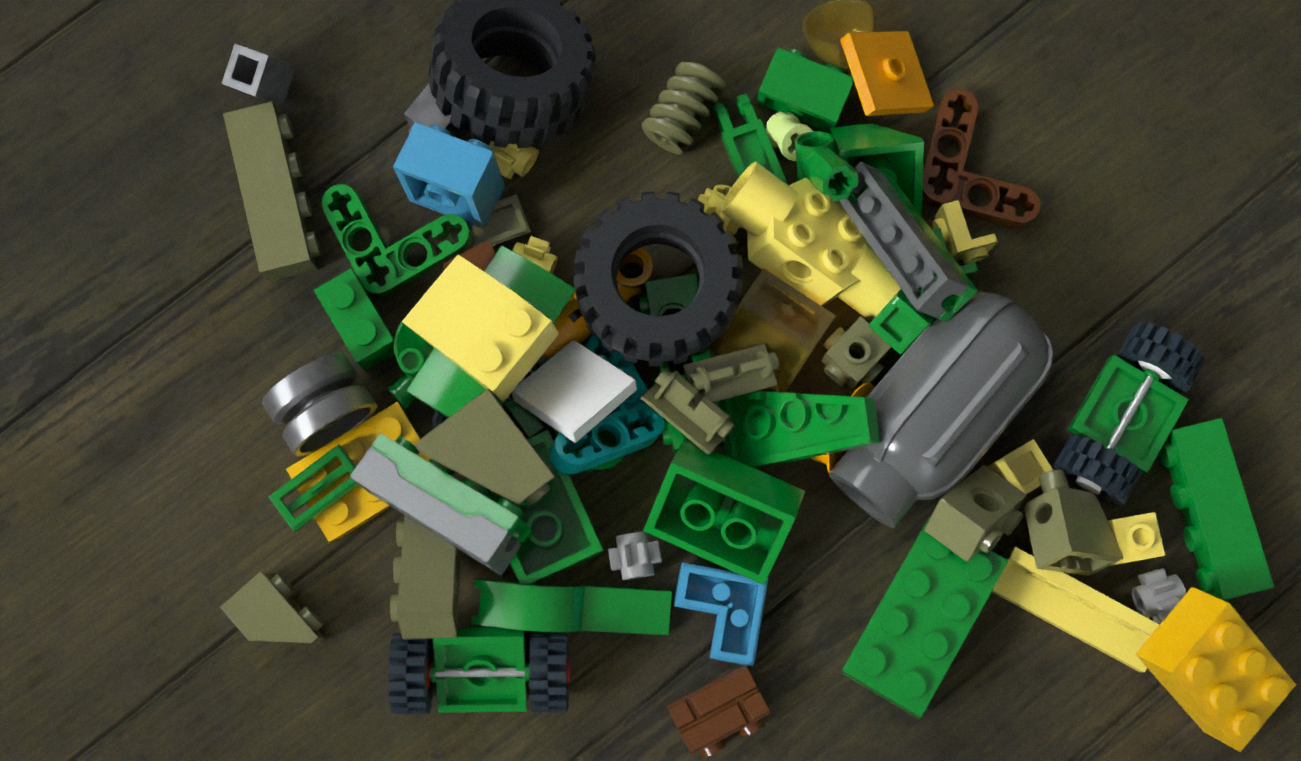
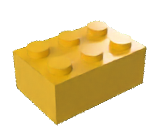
(1216, 668)

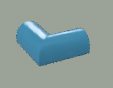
(734, 600)

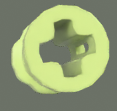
(782, 132)

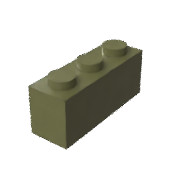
(427, 583)

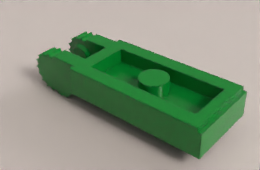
(746, 142)

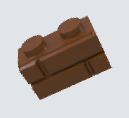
(718, 711)

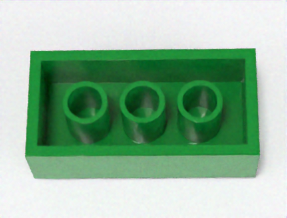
(922, 623)

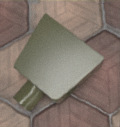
(1069, 529)

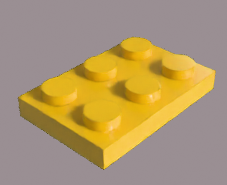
(358, 505)

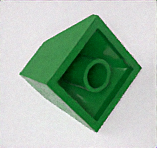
(887, 151)

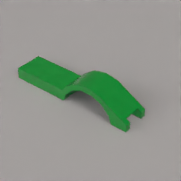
(572, 608)

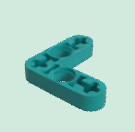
(617, 422)

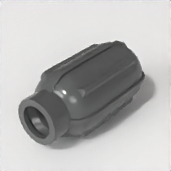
(946, 405)

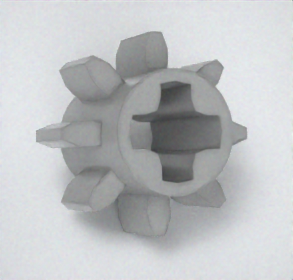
(634, 555)
(1157, 594)

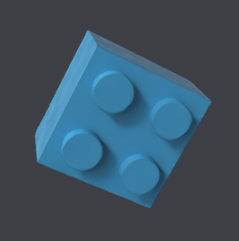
(449, 174)

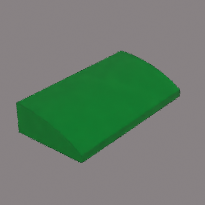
(445, 384)

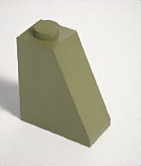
(489, 450)

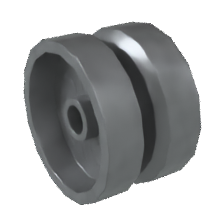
(318, 403)

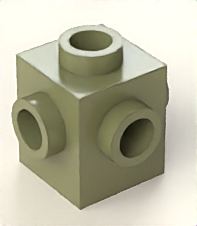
(862, 343)

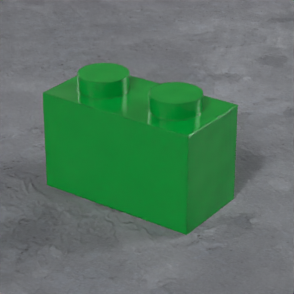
(805, 89)
(356, 319)

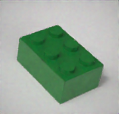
(724, 511)
(558, 524)

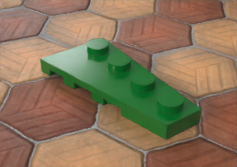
(796, 426)

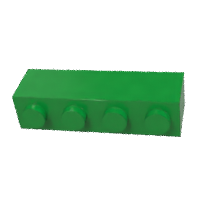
(1215, 511)

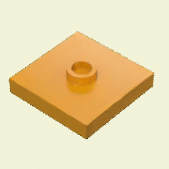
(886, 73)

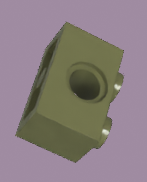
(976, 514)

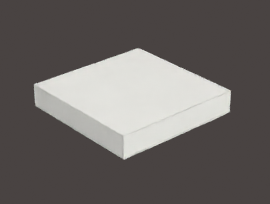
(574, 390)

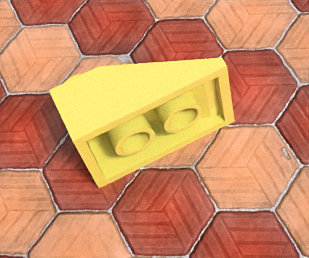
(482, 327)

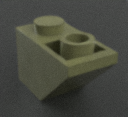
(269, 614)

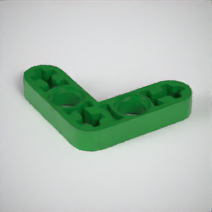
(393, 257)

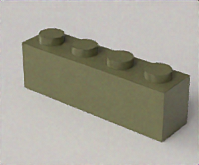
(271, 191)

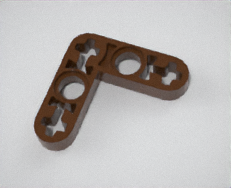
(960, 181)

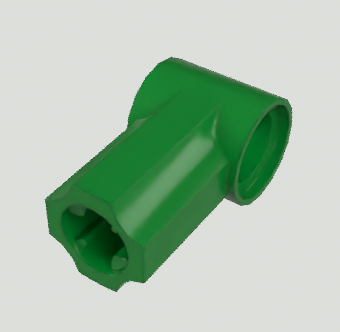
(824, 166)

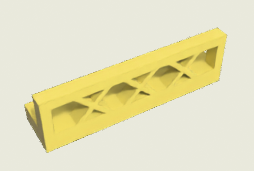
(1074, 608)

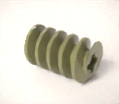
(681, 104)

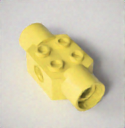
(808, 241)

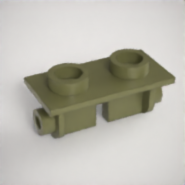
(732, 374)
(673, 400)

